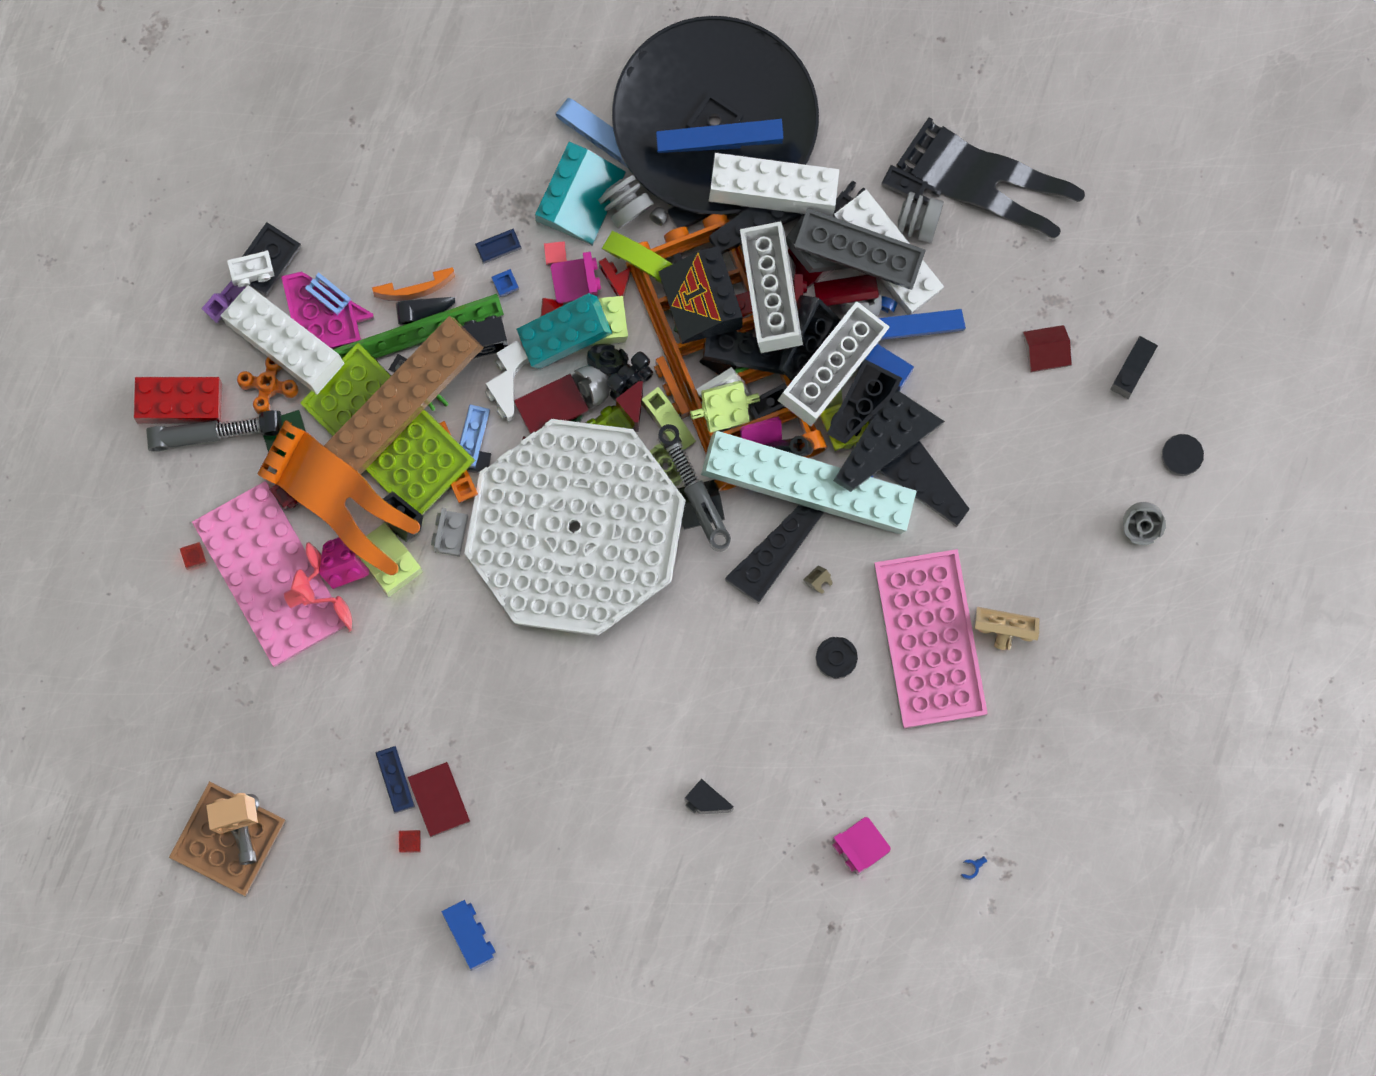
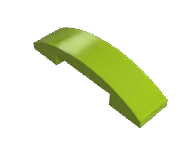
(635, 254)

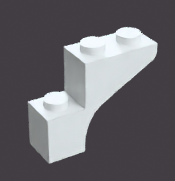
(501, 387)

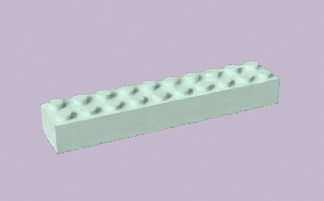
(806, 482)

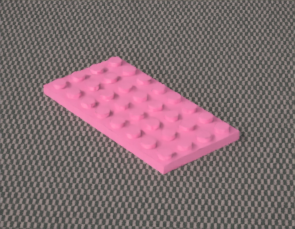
(258, 562)
(930, 639)

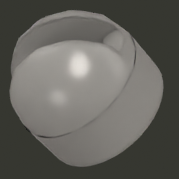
(658, 216)

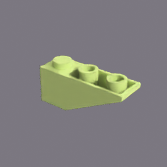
(664, 413)

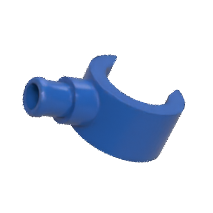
(888, 304)
(976, 864)

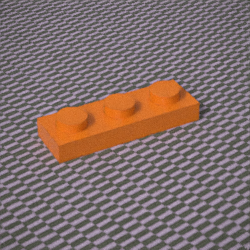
(670, 387)

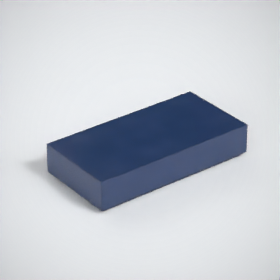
(498, 246)

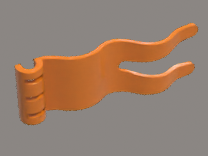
(324, 484)

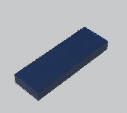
(395, 779)

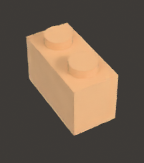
(232, 813)

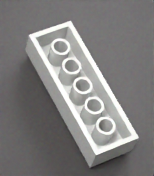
(773, 184)
(868, 214)
(771, 287)
(282, 339)
(833, 363)

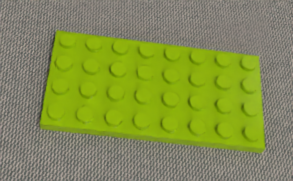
(419, 461)

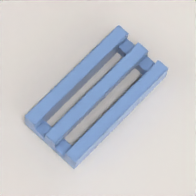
(314, 282)

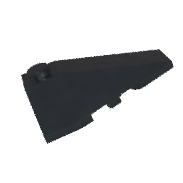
(816, 324)
(866, 396)

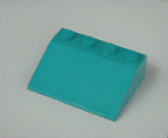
(574, 191)

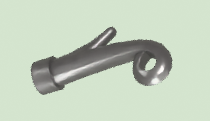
(242, 837)

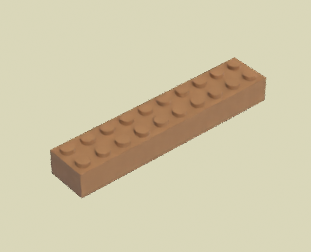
(404, 395)

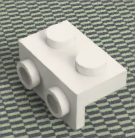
(250, 269)

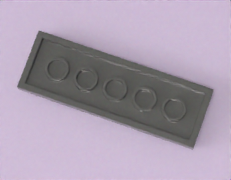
(859, 249)

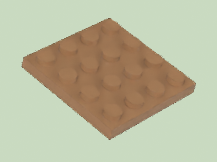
(216, 853)

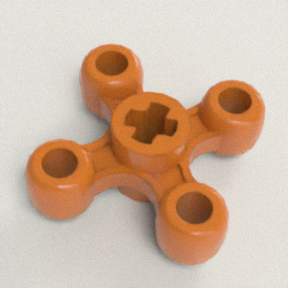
(265, 392)

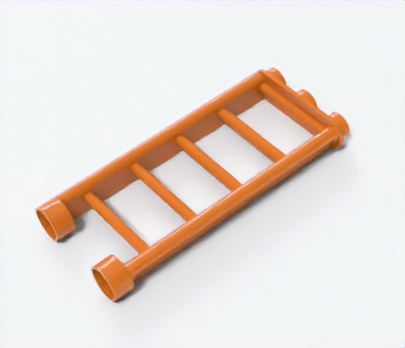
(679, 241)

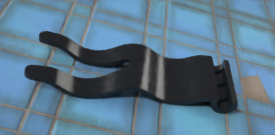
(972, 176)

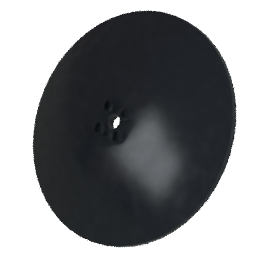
(702, 72)

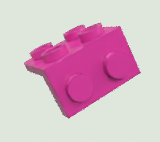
(575, 278)
(763, 431)
(340, 564)
(861, 845)

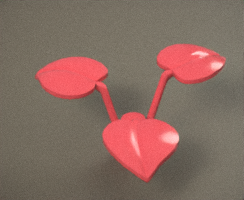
(302, 592)

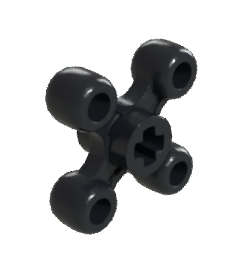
(630, 375)

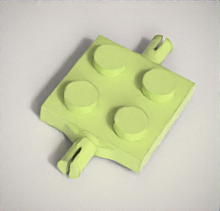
(725, 406)

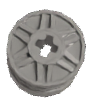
(625, 201)
(920, 217)

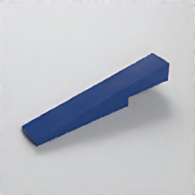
(720, 136)

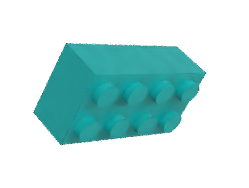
(564, 331)

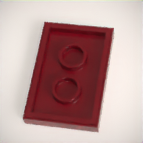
(847, 289)
(553, 401)
(438, 799)

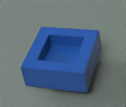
(505, 283)

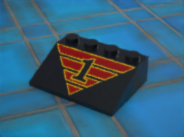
(701, 296)

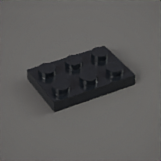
(281, 252)

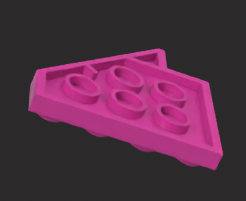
(317, 318)

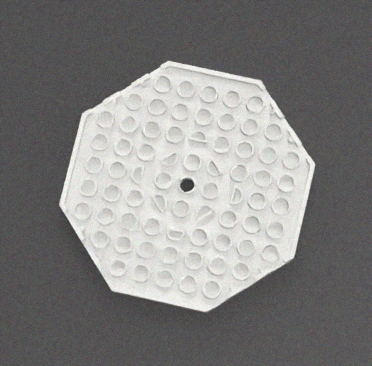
(584, 577)

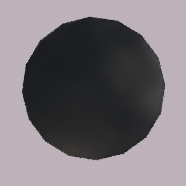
(607, 358)
(1182, 454)
(836, 657)

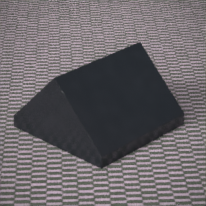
(689, 517)

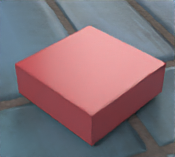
(555, 252)

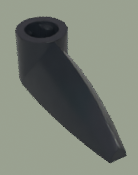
(414, 310)
(792, 445)

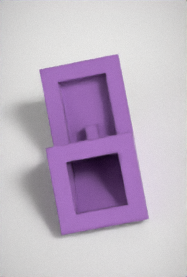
(220, 301)

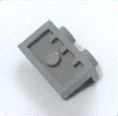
(449, 533)

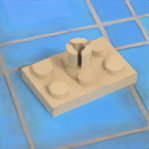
(1006, 626)

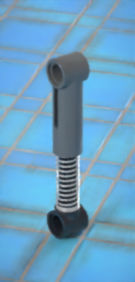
(162, 438)
(695, 490)

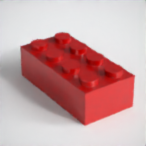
(177, 400)

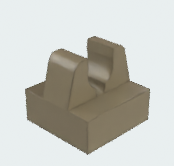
(817, 578)

